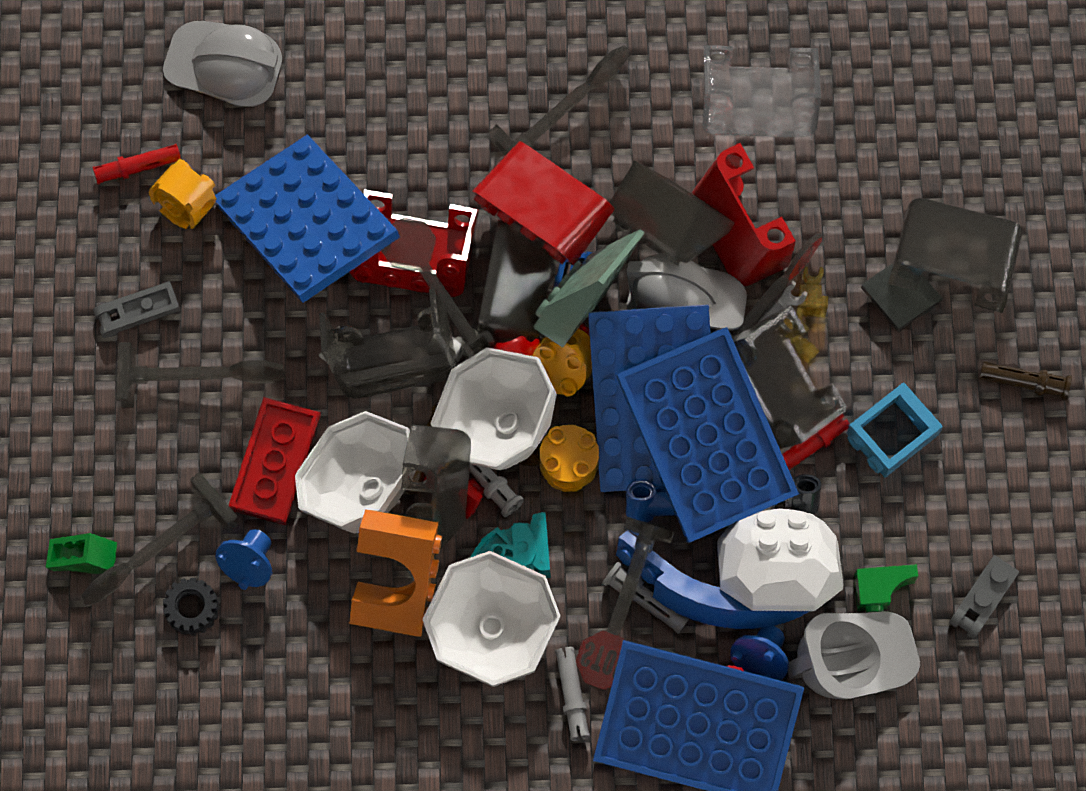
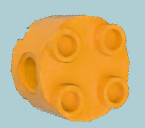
(183, 194)
(566, 366)
(569, 457)

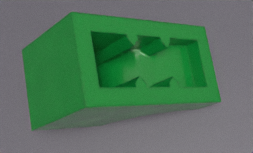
(81, 553)
(877, 584)

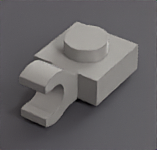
(784, 300)

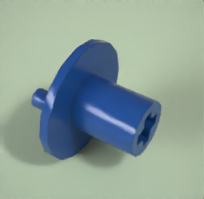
(246, 559)
(761, 653)

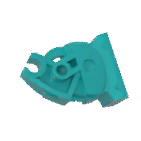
(521, 543)

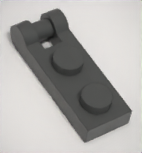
(136, 309)
(984, 596)

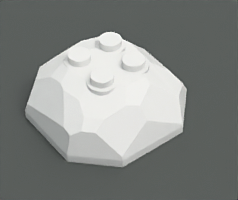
(501, 405)
(353, 470)
(780, 561)
(491, 618)

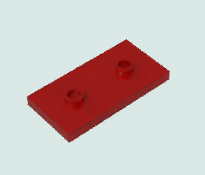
(272, 459)

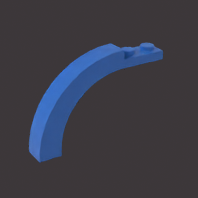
(696, 599)

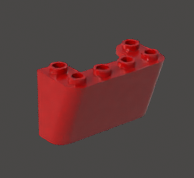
(543, 202)
(746, 249)
(449, 258)

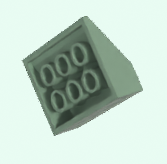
(583, 289)

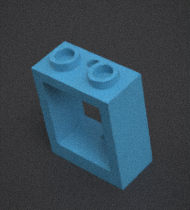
(914, 410)

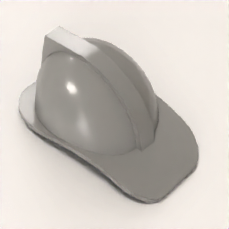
(224, 62)
(663, 284)
(855, 654)

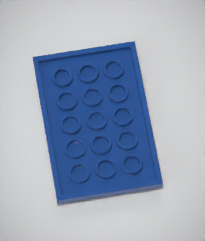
(306, 218)
(618, 343)
(707, 434)
(697, 722)

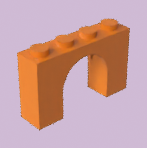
(413, 545)

